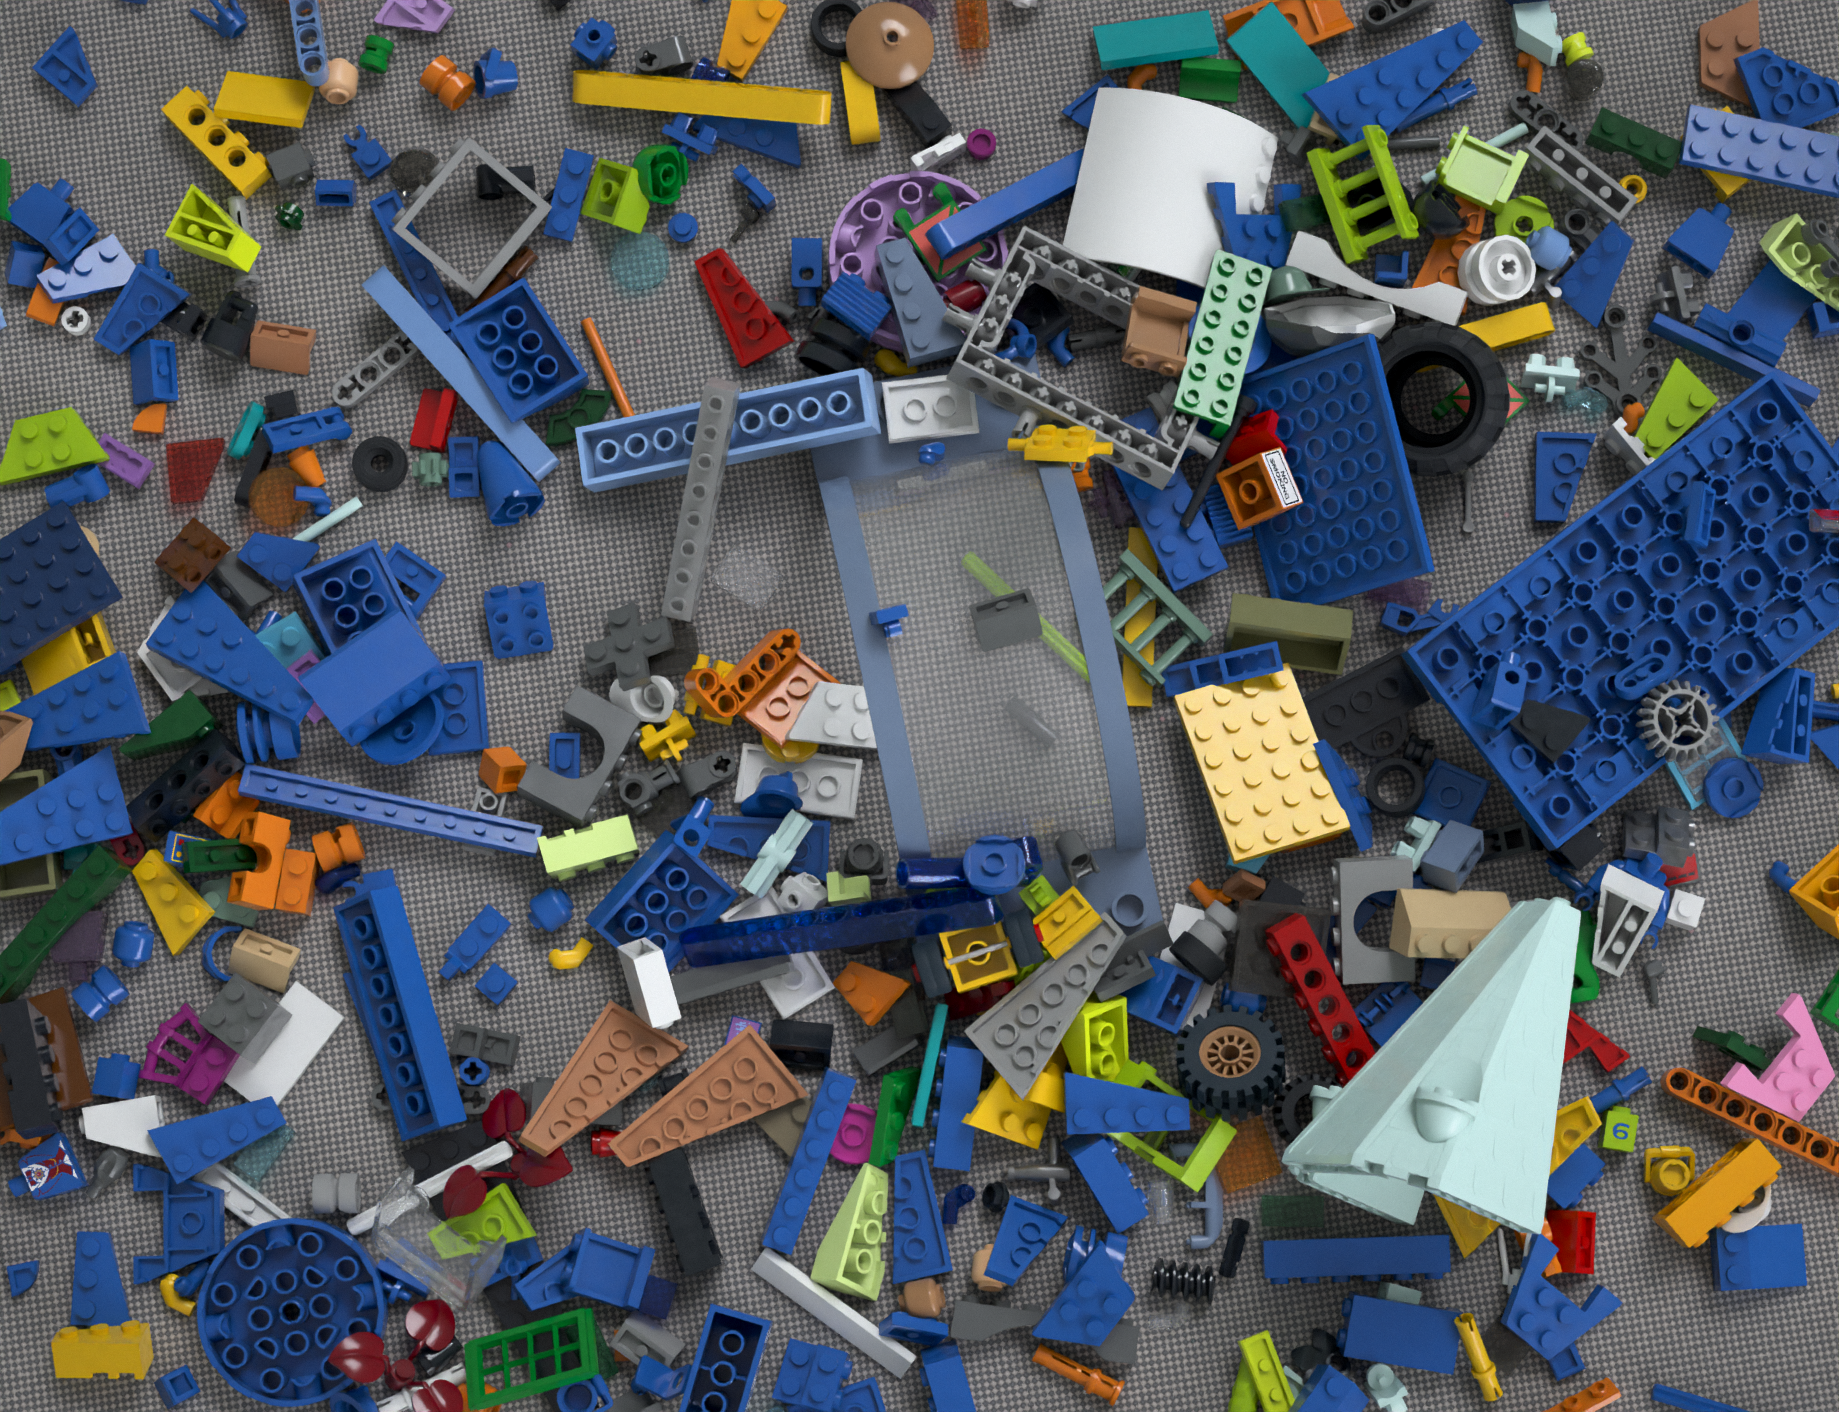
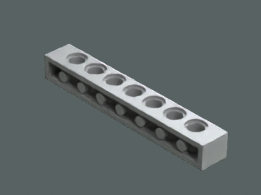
(700, 499)

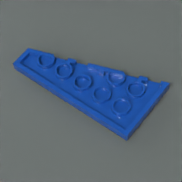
(1391, 86)
(218, 646)
(86, 707)

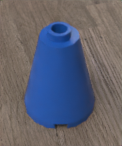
(506, 485)

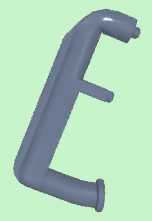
(1212, 1200)

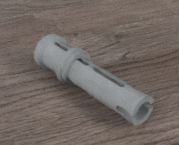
(237, 209)

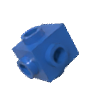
(594, 42)

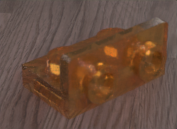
(973, 24)

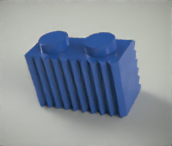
(857, 305)
(1221, 520)

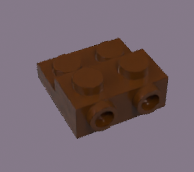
(192, 555)

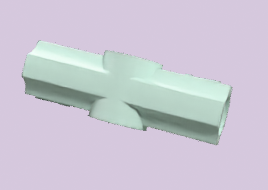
(776, 853)

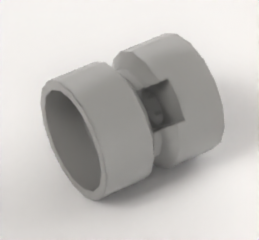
(1216, 927)
(335, 1193)

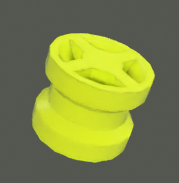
(1576, 48)

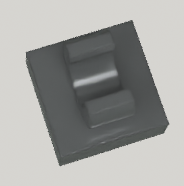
(1298, 145)

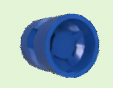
(100, 993)

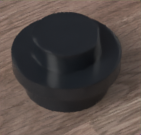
(995, 1196)

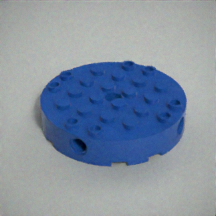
(246, 1301)

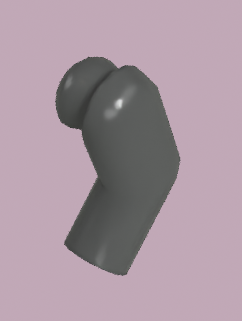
(784, 311)

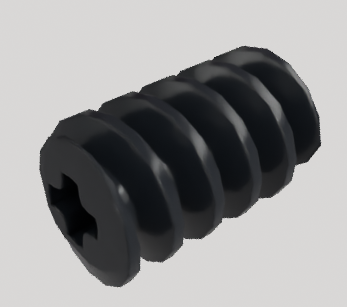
(1183, 1281)

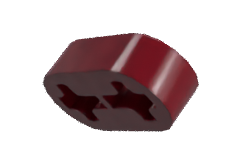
(135, 840)

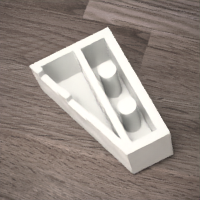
(1623, 918)

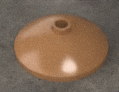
(886, 62)

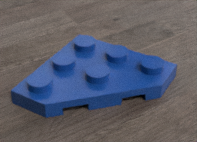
(1786, 90)

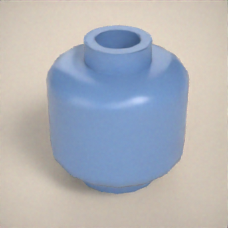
(1549, 247)

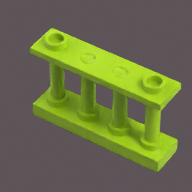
(1335, 192)

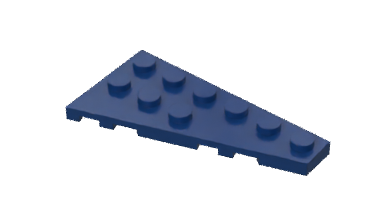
(67, 812)

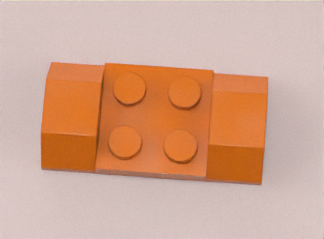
(1311, 19)

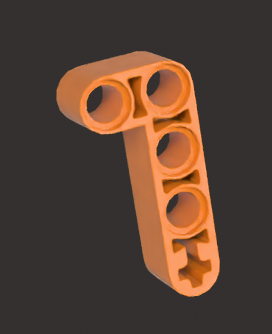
(747, 668)

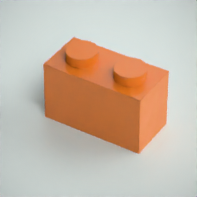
(297, 882)

